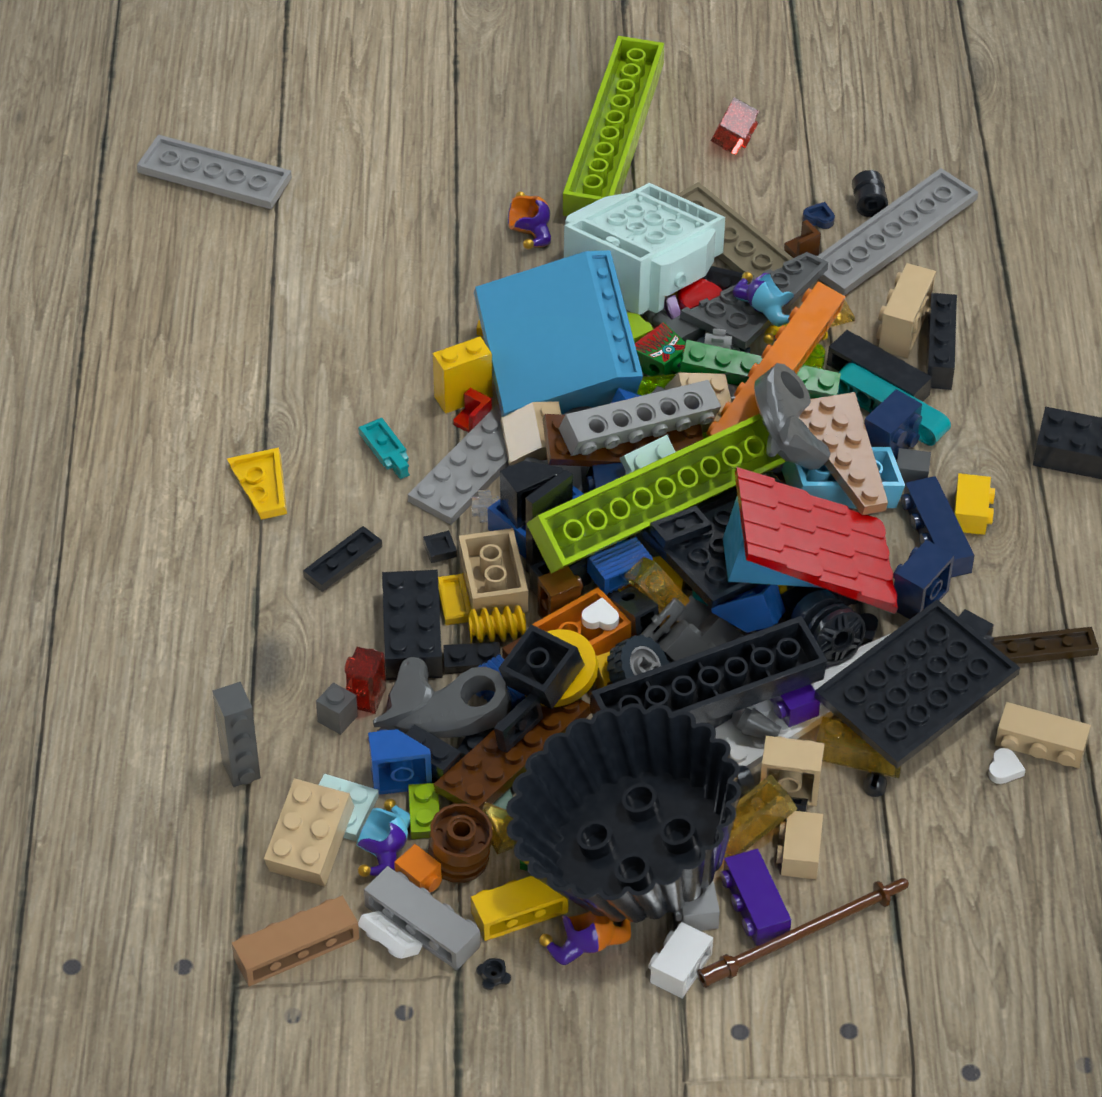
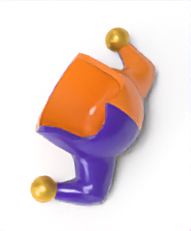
(531, 217)
(586, 935)

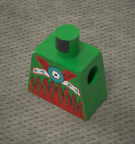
(660, 351)

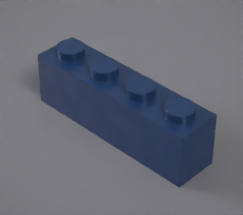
(936, 521)

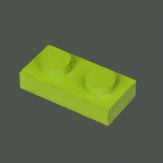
(423, 807)

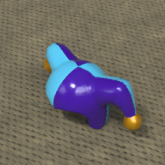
(763, 297)
(383, 836)

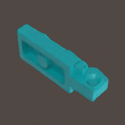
(386, 446)

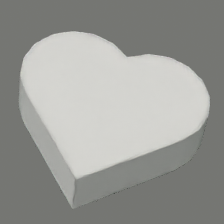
(600, 615)
(1005, 767)

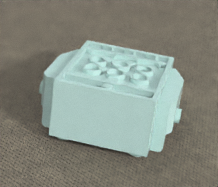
(654, 242)

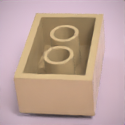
(905, 310)
(493, 571)
(309, 832)

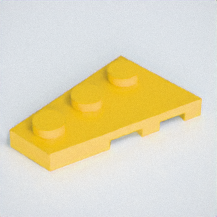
(262, 481)

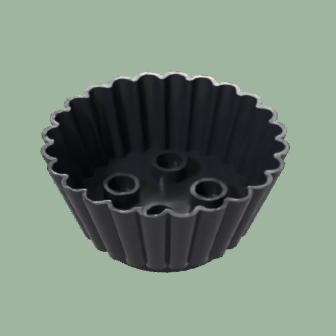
(627, 811)

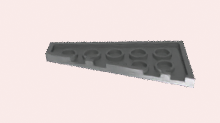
(739, 317)

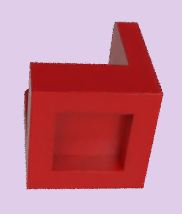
(476, 408)

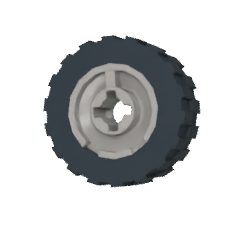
(634, 657)

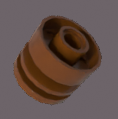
(460, 842)

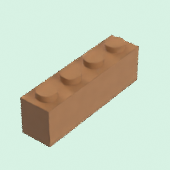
(295, 940)

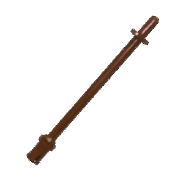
(729, 965)

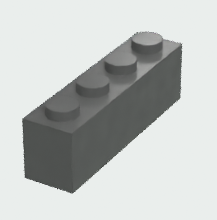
(236, 734)

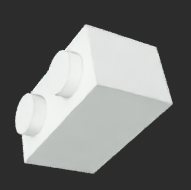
(679, 960)

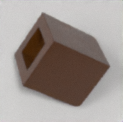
(807, 242)

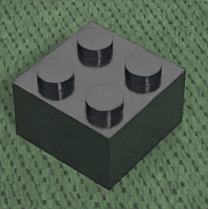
(541, 666)

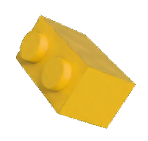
(973, 502)

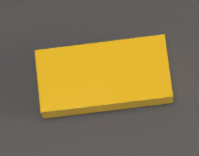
(454, 599)

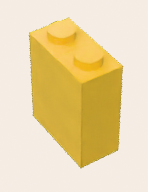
(458, 370)

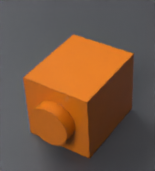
(420, 868)

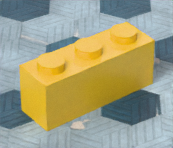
(515, 906)

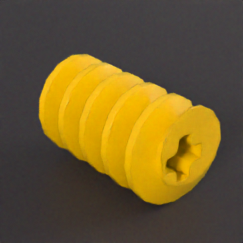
(496, 623)

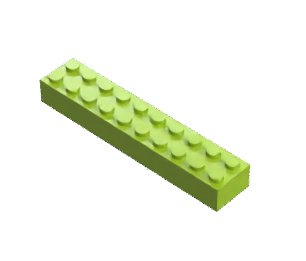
(614, 123)
(651, 493)

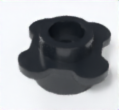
(491, 966)

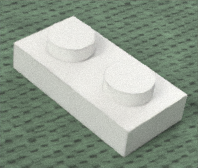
(382, 929)

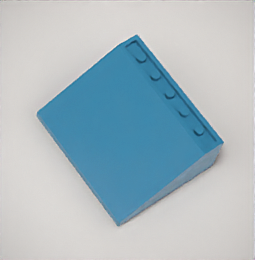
(559, 334)

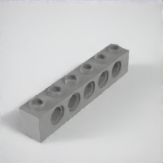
(682, 408)

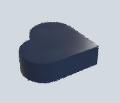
(819, 215)

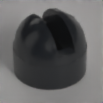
(881, 786)

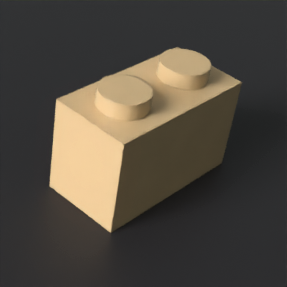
(801, 845)

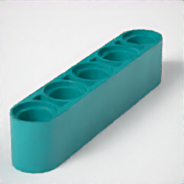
(873, 391)

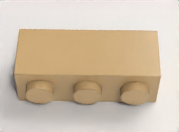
(1042, 735)

